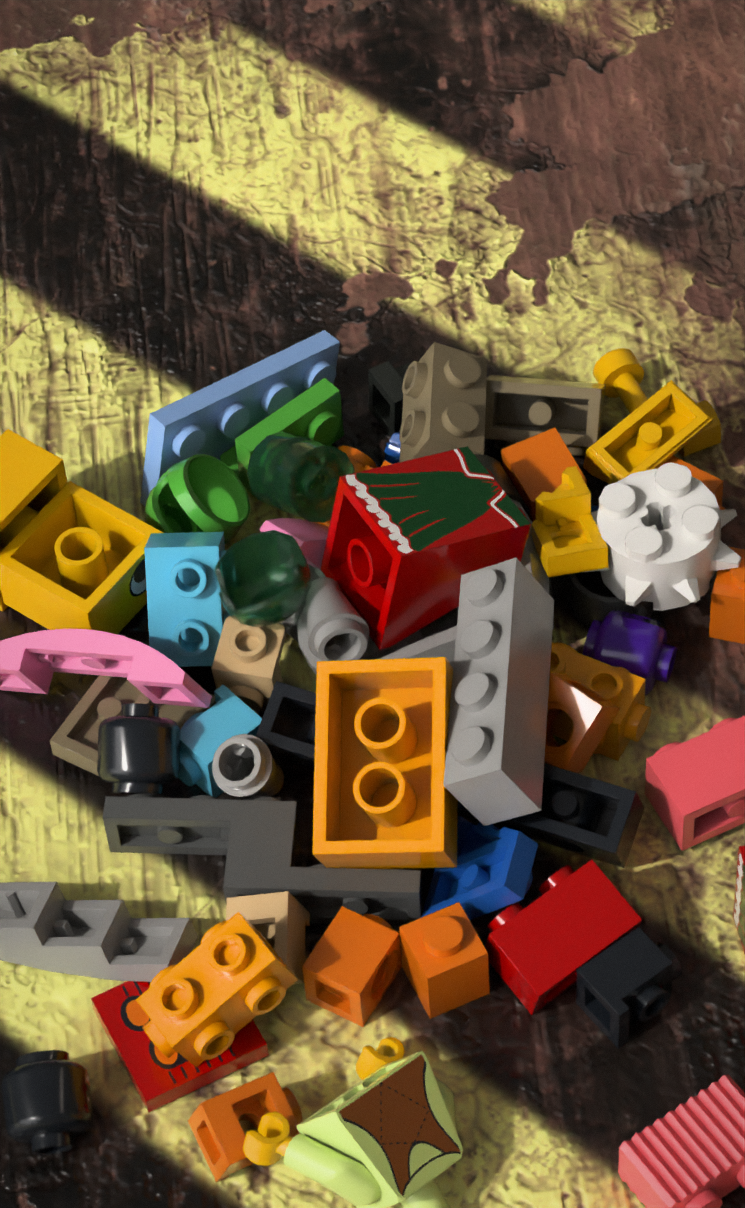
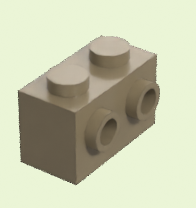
(443, 403)
(530, 406)

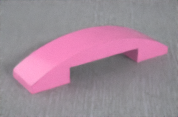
(33, 657)

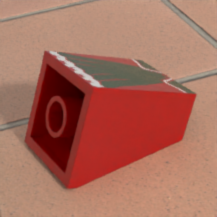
(411, 533)

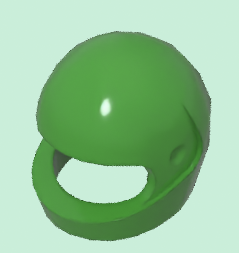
(198, 497)

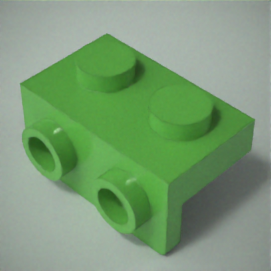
(311, 414)

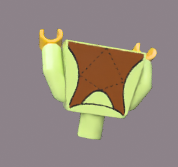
(376, 1139)

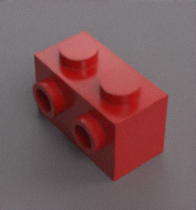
(558, 933)

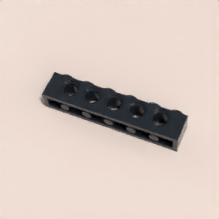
(575, 810)

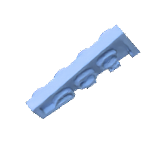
(224, 410)

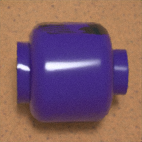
(634, 644)

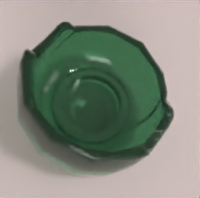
(263, 579)

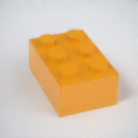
(383, 765)

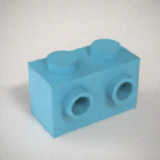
(184, 595)

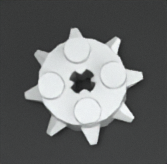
(662, 537)

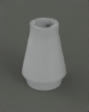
(334, 624)
(246, 768)

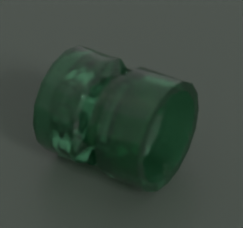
(297, 475)

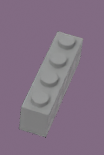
(499, 693)

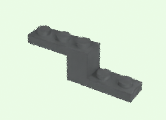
(260, 852)

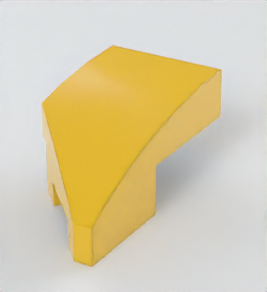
(565, 529)

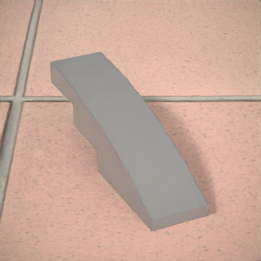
(86, 935)

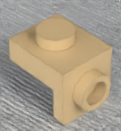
(249, 661)

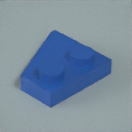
(489, 872)

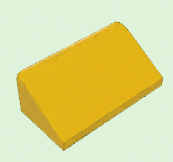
(647, 435)

